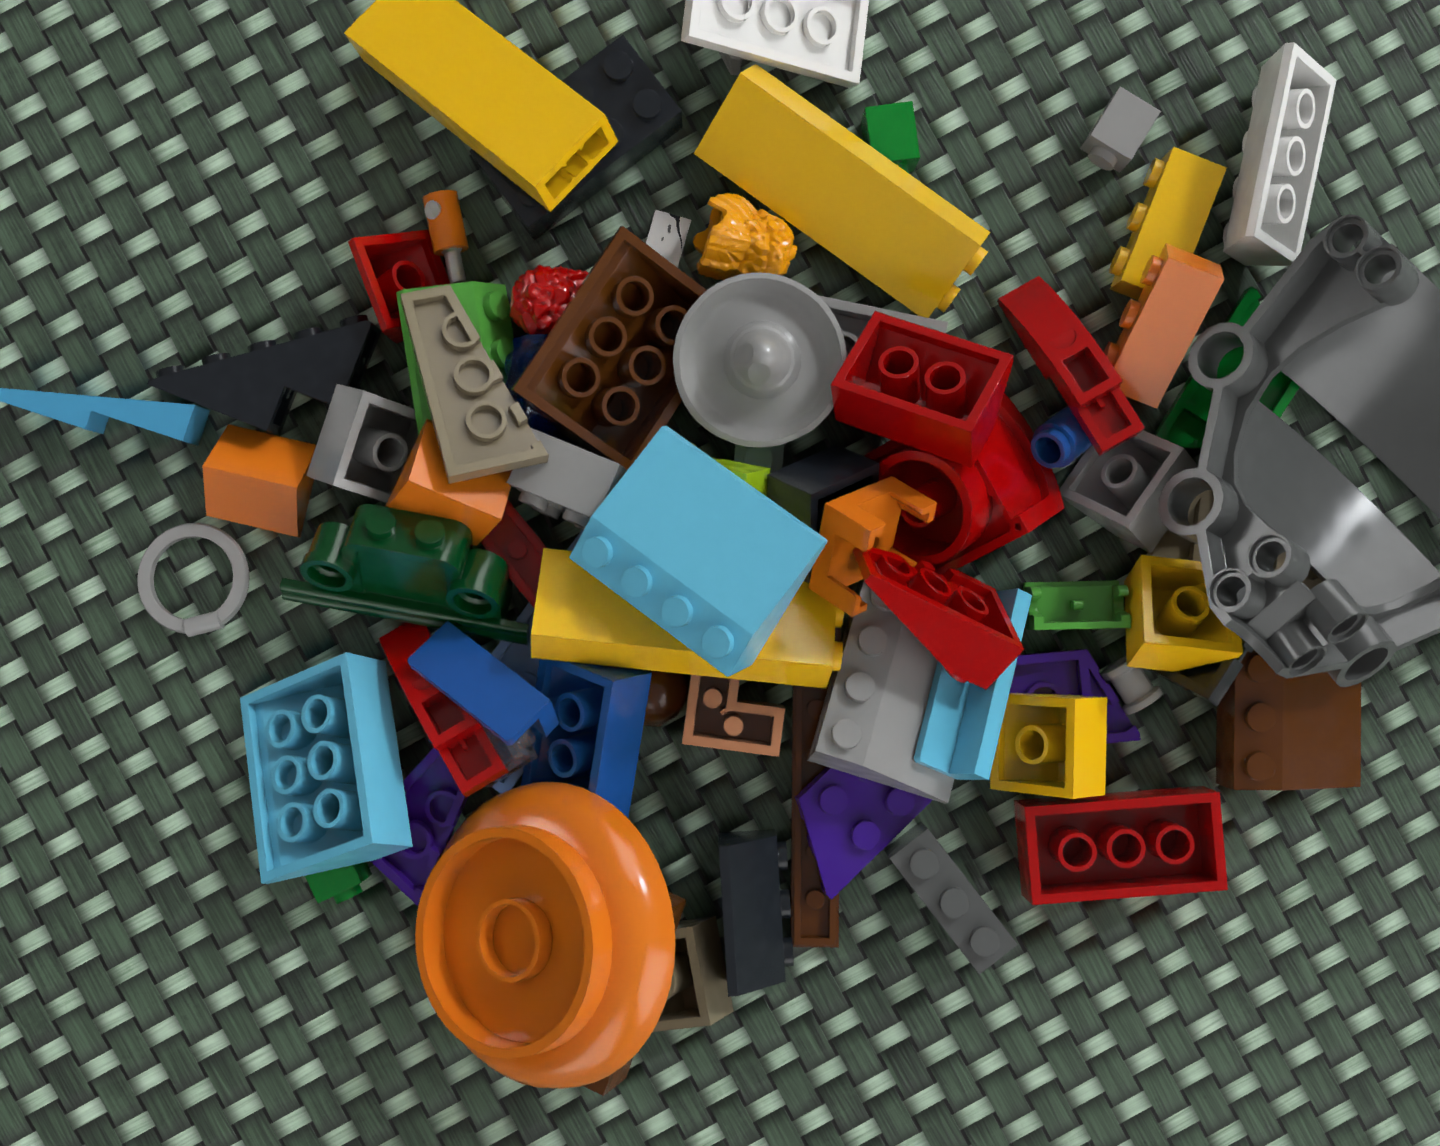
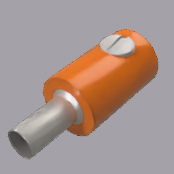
(447, 230)

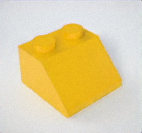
(1172, 618)
(1052, 746)

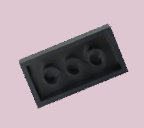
(638, 113)

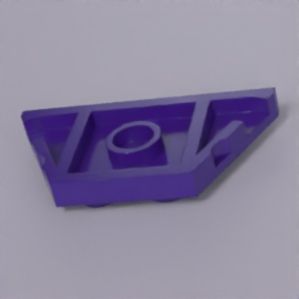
(1072, 674)
(851, 822)

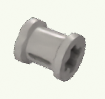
(1131, 685)

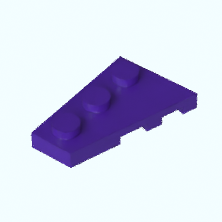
(433, 812)

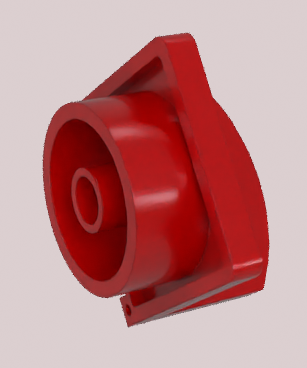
(978, 505)

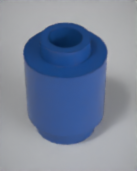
(1059, 440)

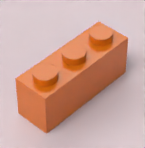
(1163, 322)

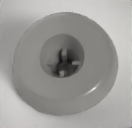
(758, 359)

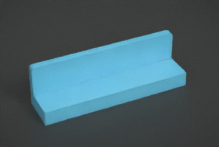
(964, 719)

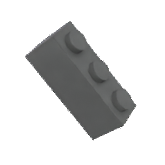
(950, 897)

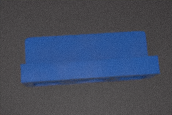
(482, 685)

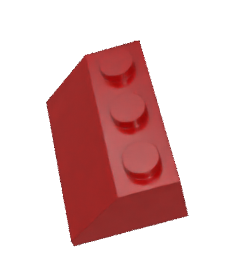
(922, 388)

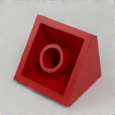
(395, 264)

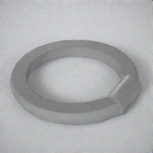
(205, 622)

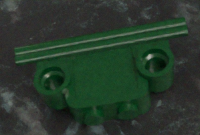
(408, 572)

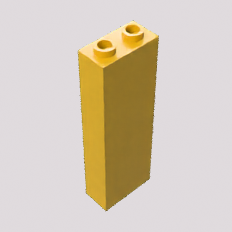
(485, 93)
(842, 192)
(591, 624)

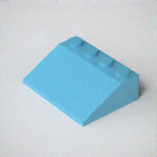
(698, 551)
(325, 769)

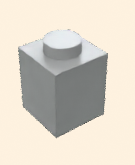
(1119, 131)

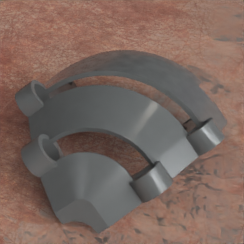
(1367, 347)

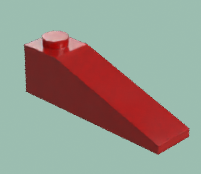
(948, 613)

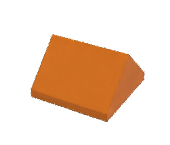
(258, 480)
(426, 490)

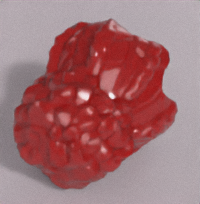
(542, 297)

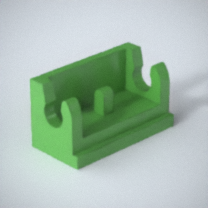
(1076, 605)

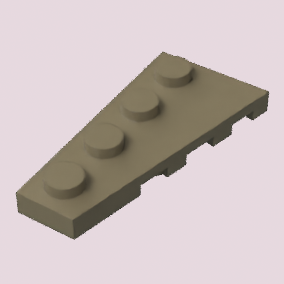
(469, 404)

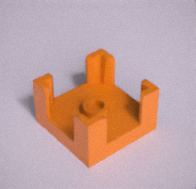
(862, 521)

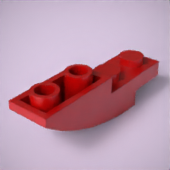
(1073, 362)
(451, 730)

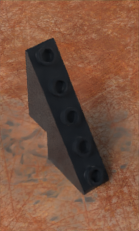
(264, 381)

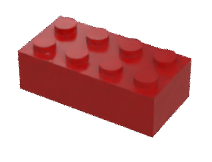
(1121, 845)

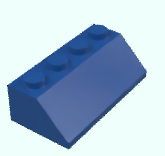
(598, 728)

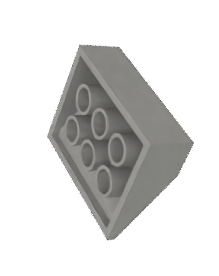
(879, 704)

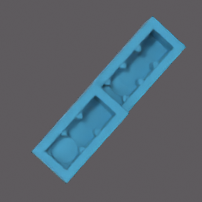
(92, 413)

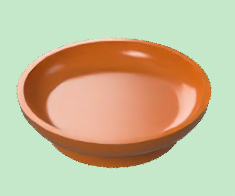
(547, 936)

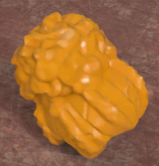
(743, 240)

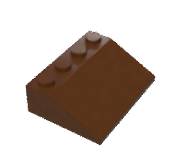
(610, 355)
(1287, 731)

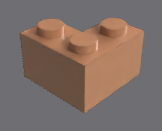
(728, 723)

